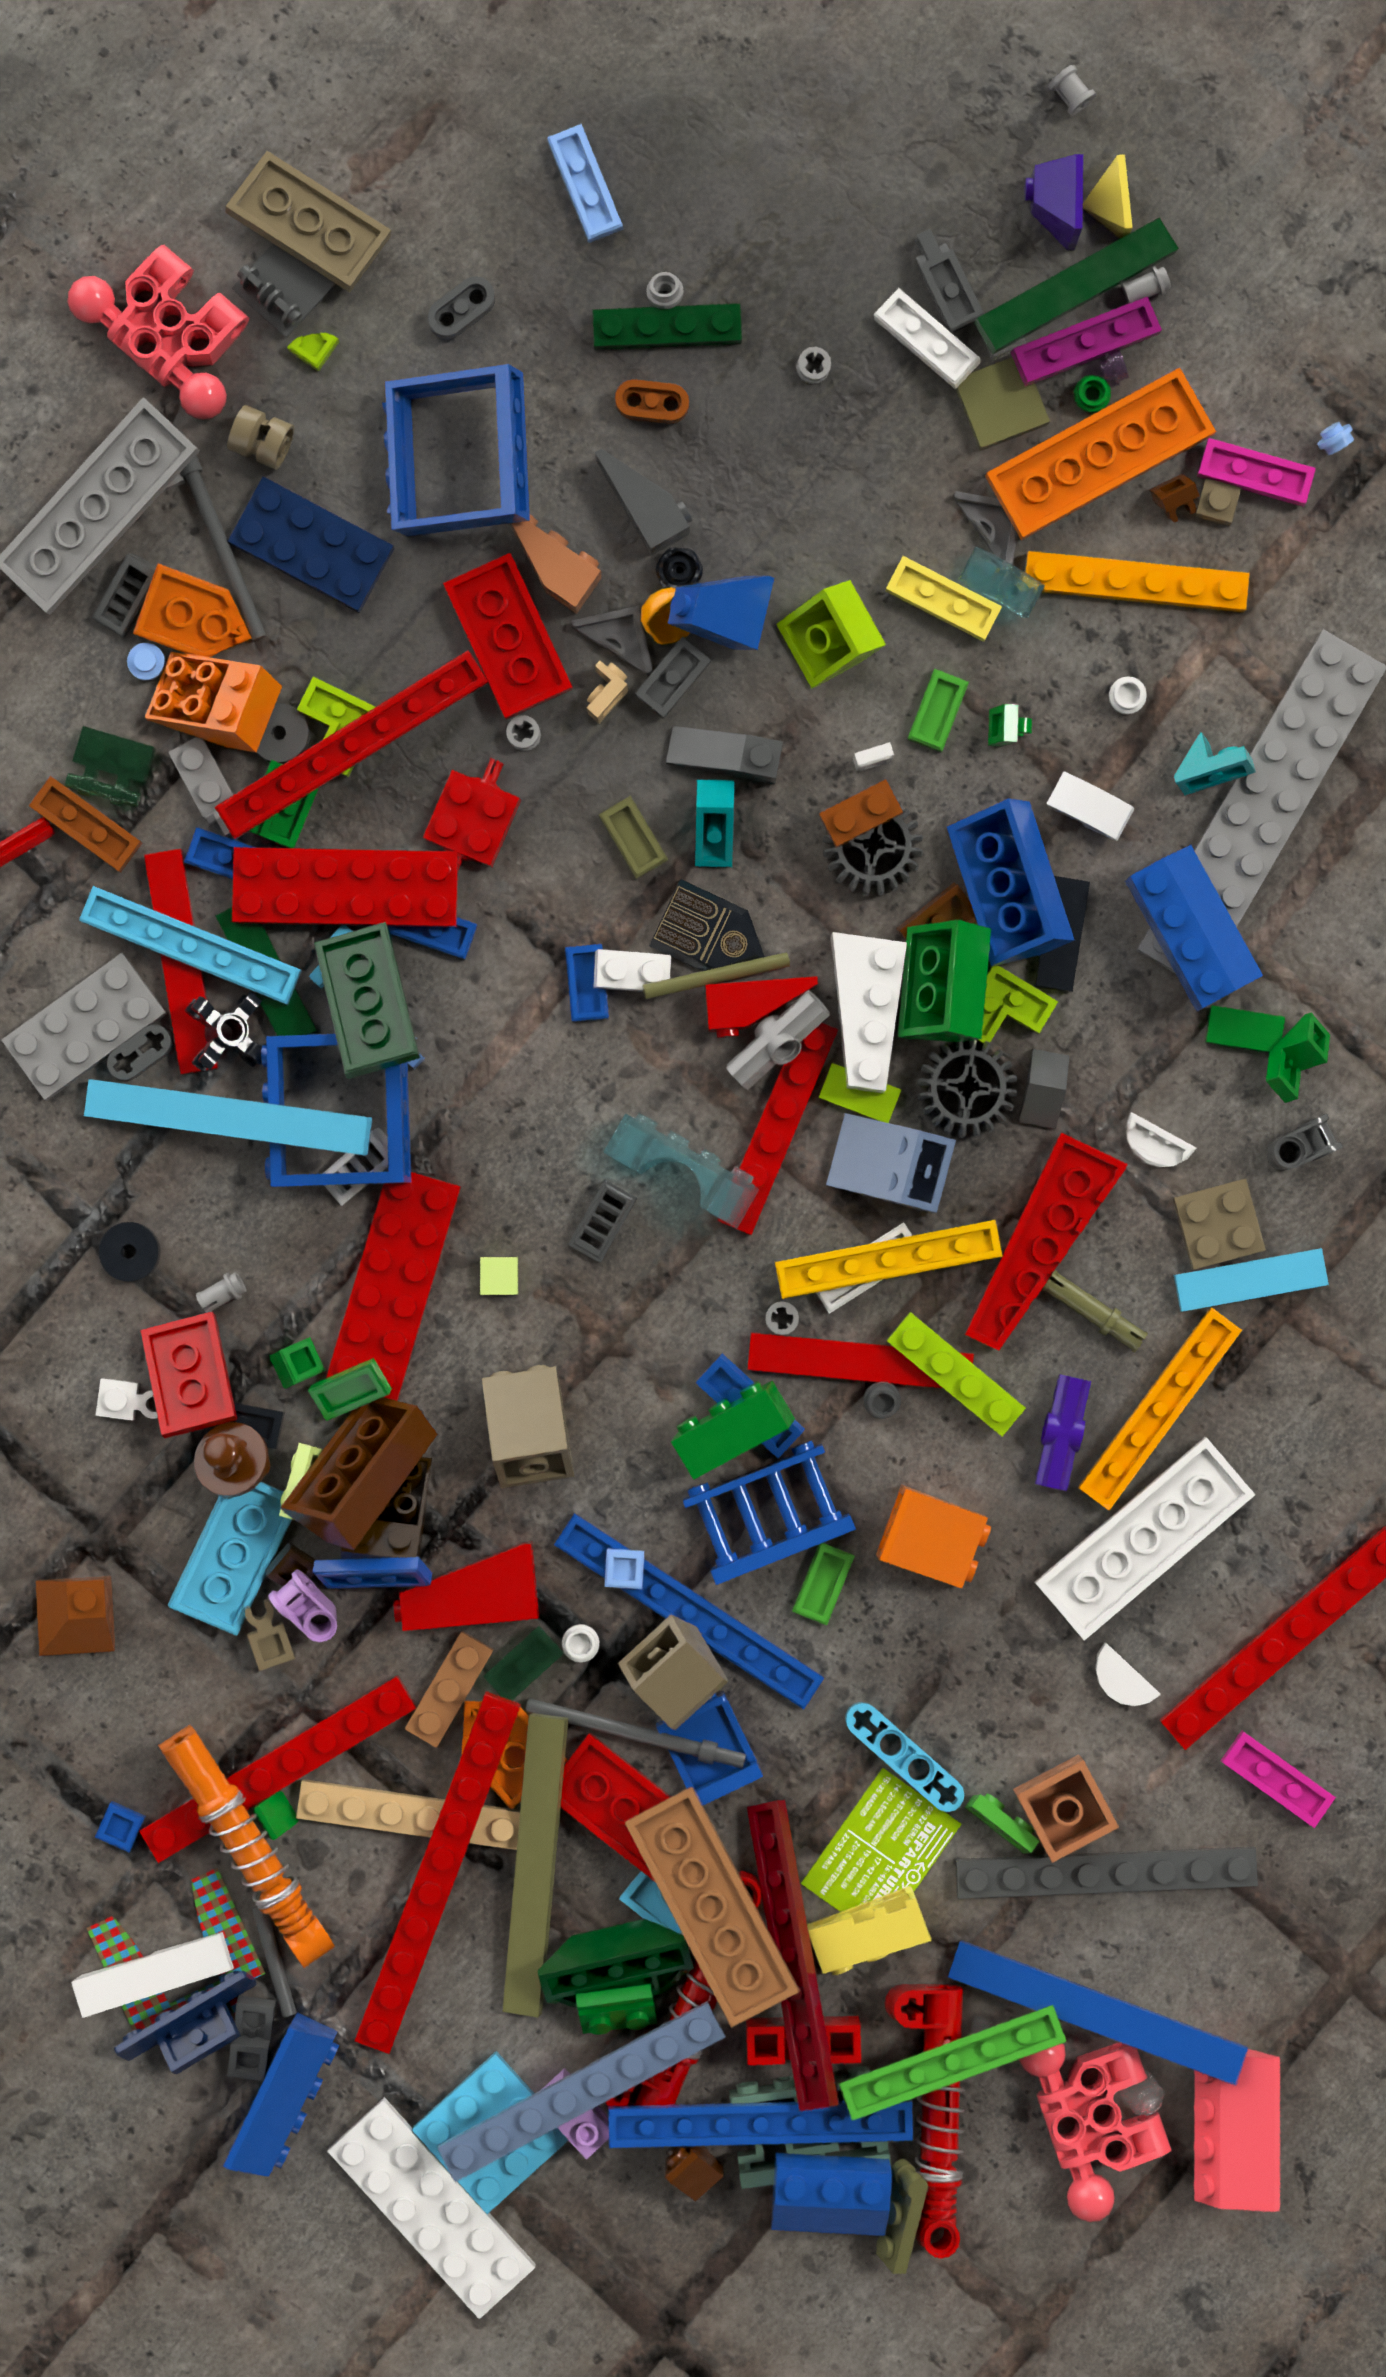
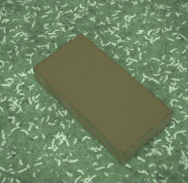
(633, 837)

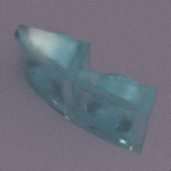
(1002, 582)

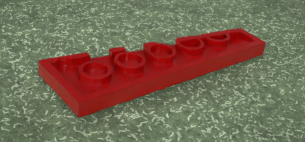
(1056, 1213)

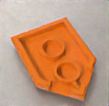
(190, 614)
(510, 1771)

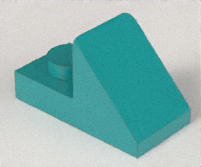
(1203, 770)

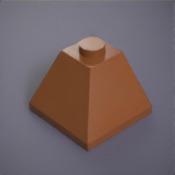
(75, 1615)

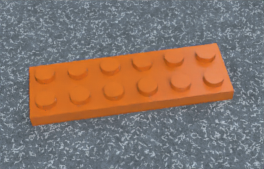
(1100, 453)

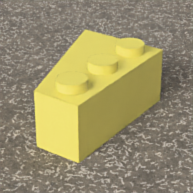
(868, 1931)

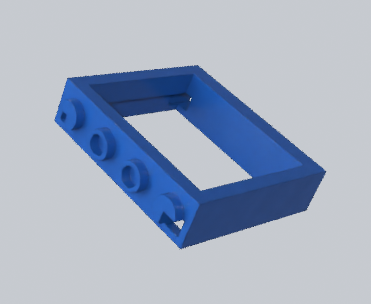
(511, 448)
(397, 1120)

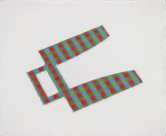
(215, 1915)

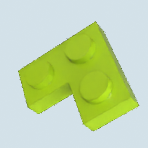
(331, 707)
(1016, 999)

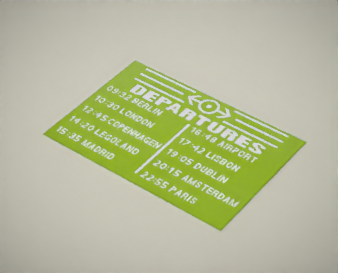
(881, 1845)

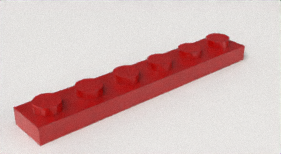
(782, 1118)

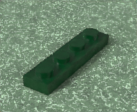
(667, 327)

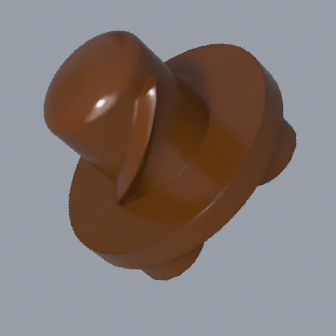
(231, 1460)

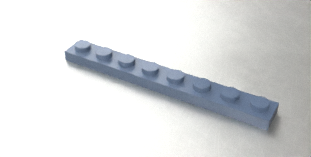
(581, 2091)

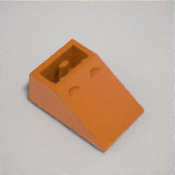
(215, 700)

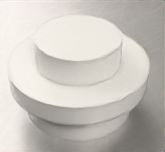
(1127, 695)
(580, 1643)

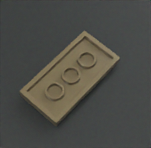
(308, 221)

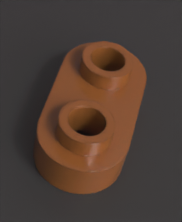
(652, 398)

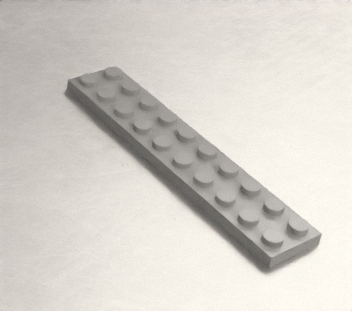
(1288, 767)

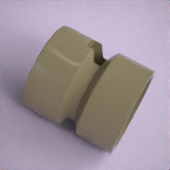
(249, 430)

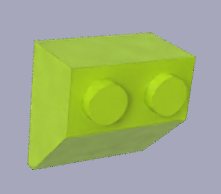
(830, 633)

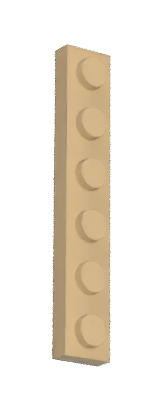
(398, 1812)

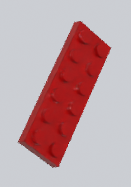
(345, 887)
(395, 1277)

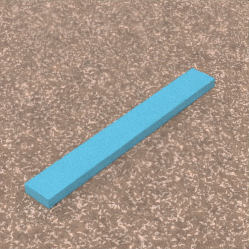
(228, 1117)

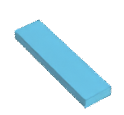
(1251, 1280)

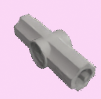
(778, 1039)

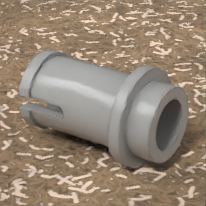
(1146, 285)
(221, 1292)

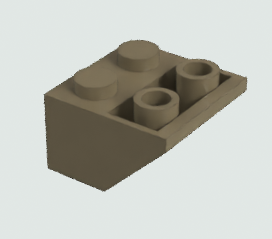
(673, 1671)

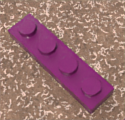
(1086, 341)

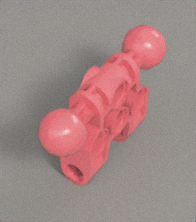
(165, 276)
(1142, 2136)

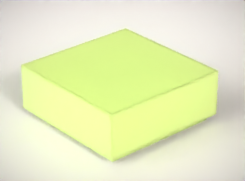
(498, 1275)

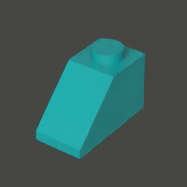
(714, 823)

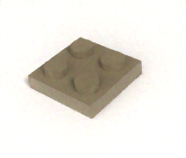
(1219, 1224)

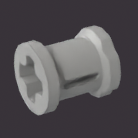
(1072, 90)

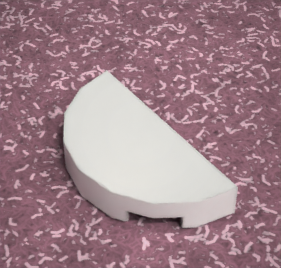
(1154, 1144)
(1121, 1680)

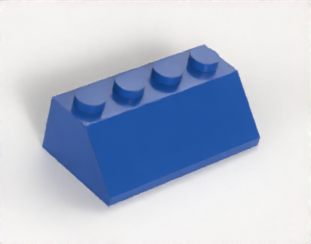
(1010, 881)
(1193, 927)
(281, 2097)

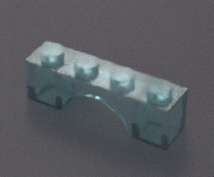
(642, 1147)

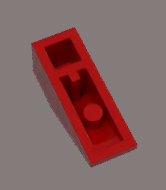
(743, 1004)

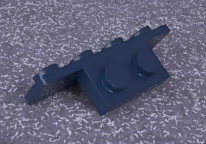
(193, 2029)

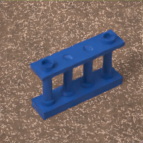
(762, 1548)

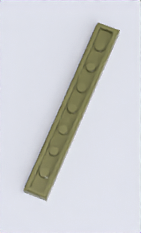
(535, 1863)

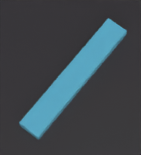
(190, 945)

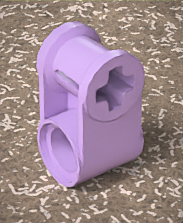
(301, 1601)

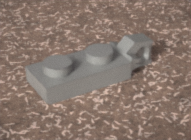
(202, 779)

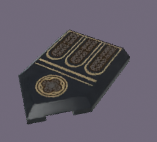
(705, 930)

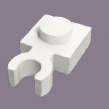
(122, 1399)

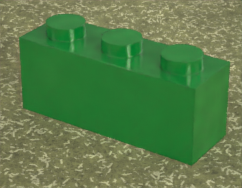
(732, 1428)

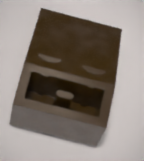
(401, 1523)

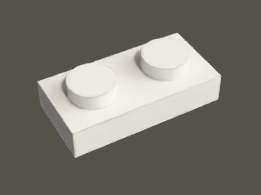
(629, 969)

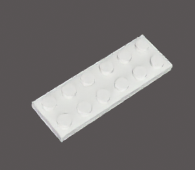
(1144, 1538)
(431, 2208)

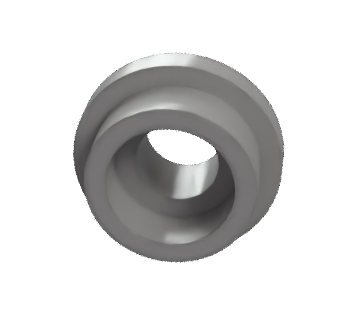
(664, 282)

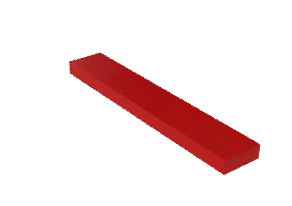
(183, 982)
(835, 1360)

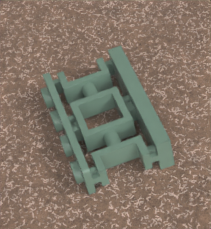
(762, 2173)

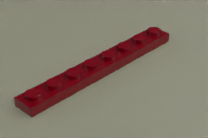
(789, 1930)

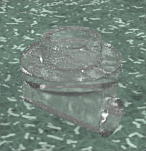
(1145, 2096)

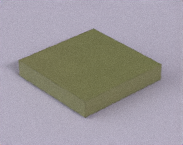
(1000, 404)

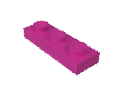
(1256, 472)
(1278, 1779)

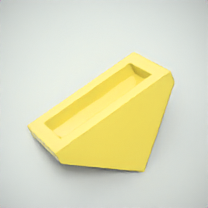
(1110, 199)

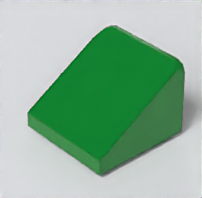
(297, 1363)
(276, 1815)

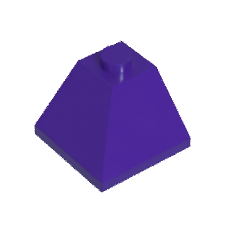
(1058, 198)

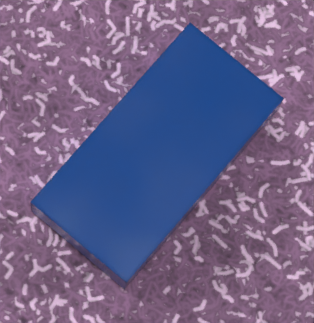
(585, 1001)

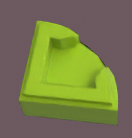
(314, 348)

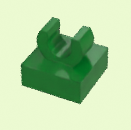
(1006, 725)

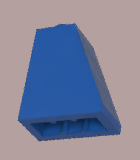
(724, 610)

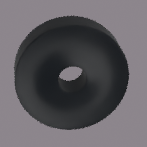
(113, 1257)

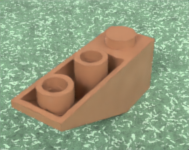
(560, 570)

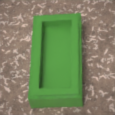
(938, 710)
(823, 1583)

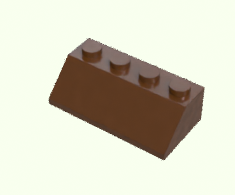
(360, 1471)

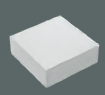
(873, 757)

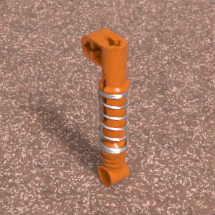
(223, 1808)

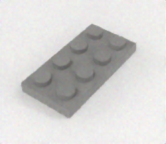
(83, 1026)

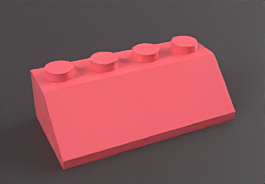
(1239, 2137)

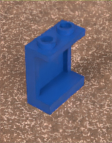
(719, 1724)

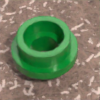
(1096, 383)

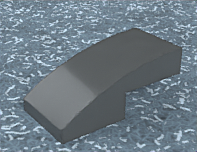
(251, 2050)

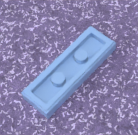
(585, 183)

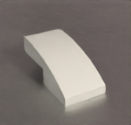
(1090, 806)

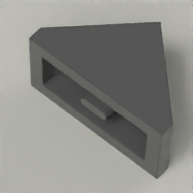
(1044, 1089)

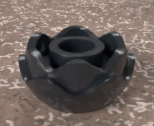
(679, 558)

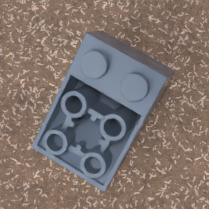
(891, 1163)

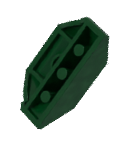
(615, 1959)

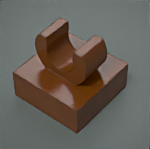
(1175, 493)

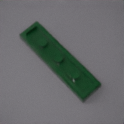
(285, 1019)

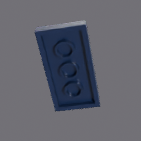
(311, 544)

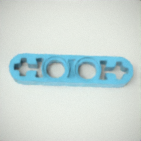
(908, 1752)

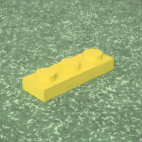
(943, 598)

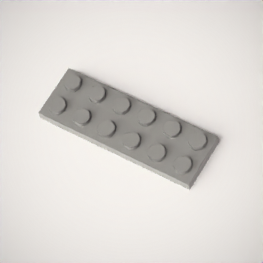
(96, 506)

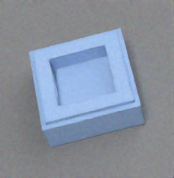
(624, 1568)

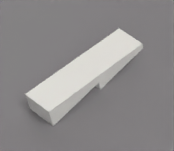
(151, 1974)

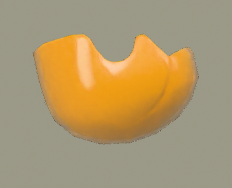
(655, 617)

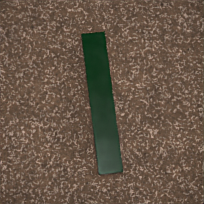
(1076, 285)

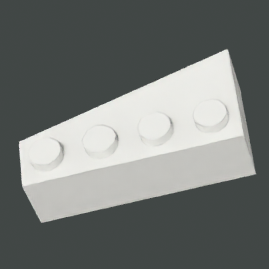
(868, 996)

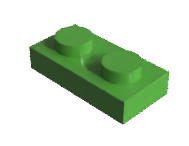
(1014, 1831)

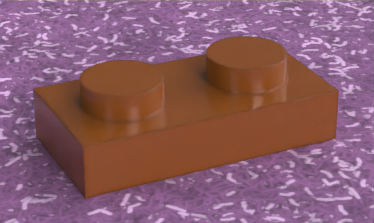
(860, 813)

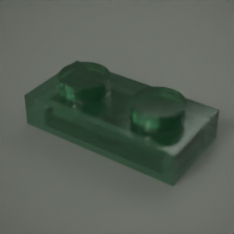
(523, 1664)

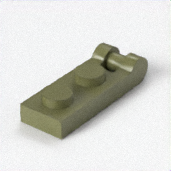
(904, 2216)

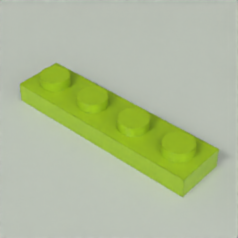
(956, 1374)

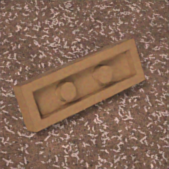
(449, 1689)

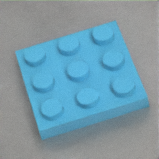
(480, 2096)

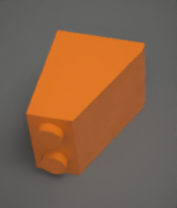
(933, 1537)

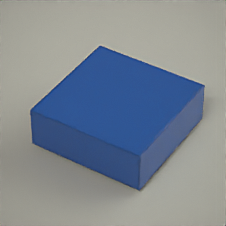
(120, 1826)

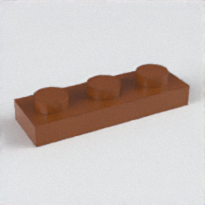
(85, 824)

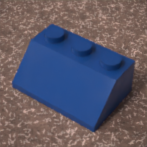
(831, 2194)

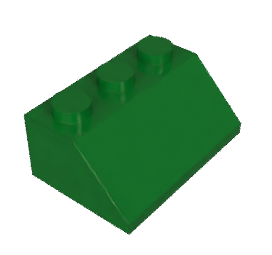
(944, 982)

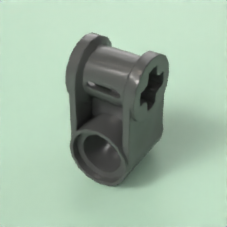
(1309, 1143)

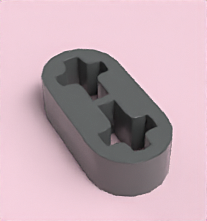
(134, 1045)

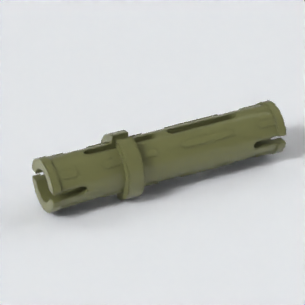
(1099, 1314)

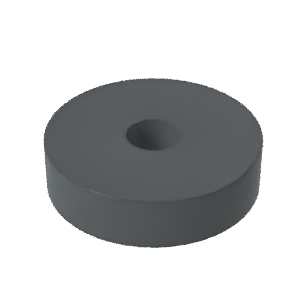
(296, 736)

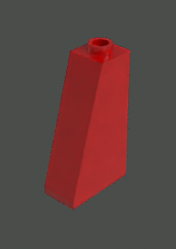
(478, 1593)

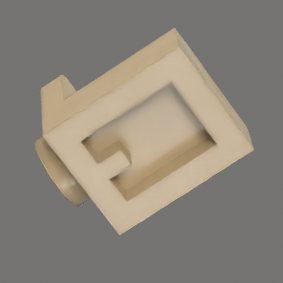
(605, 698)

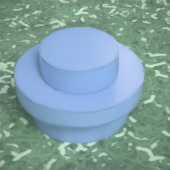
(1335, 438)
(146, 661)

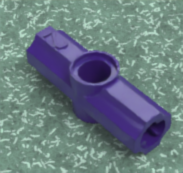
(1062, 1432)

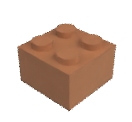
(1065, 1808)

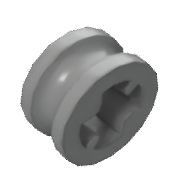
(802, 363)
(519, 722)
(773, 1326)

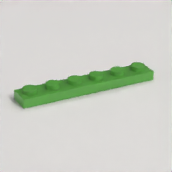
(952, 2062)

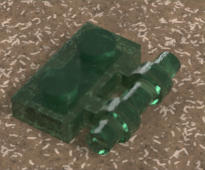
(114, 756)

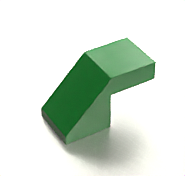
(1298, 1050)

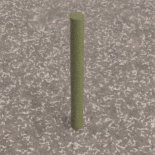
(716, 975)

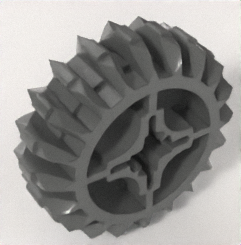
(890, 849)
(999, 1091)

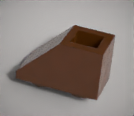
(692, 2170)

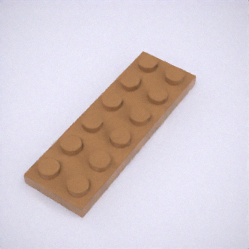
(712, 1906)

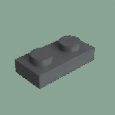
(673, 677)

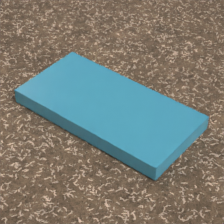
(231, 1558)

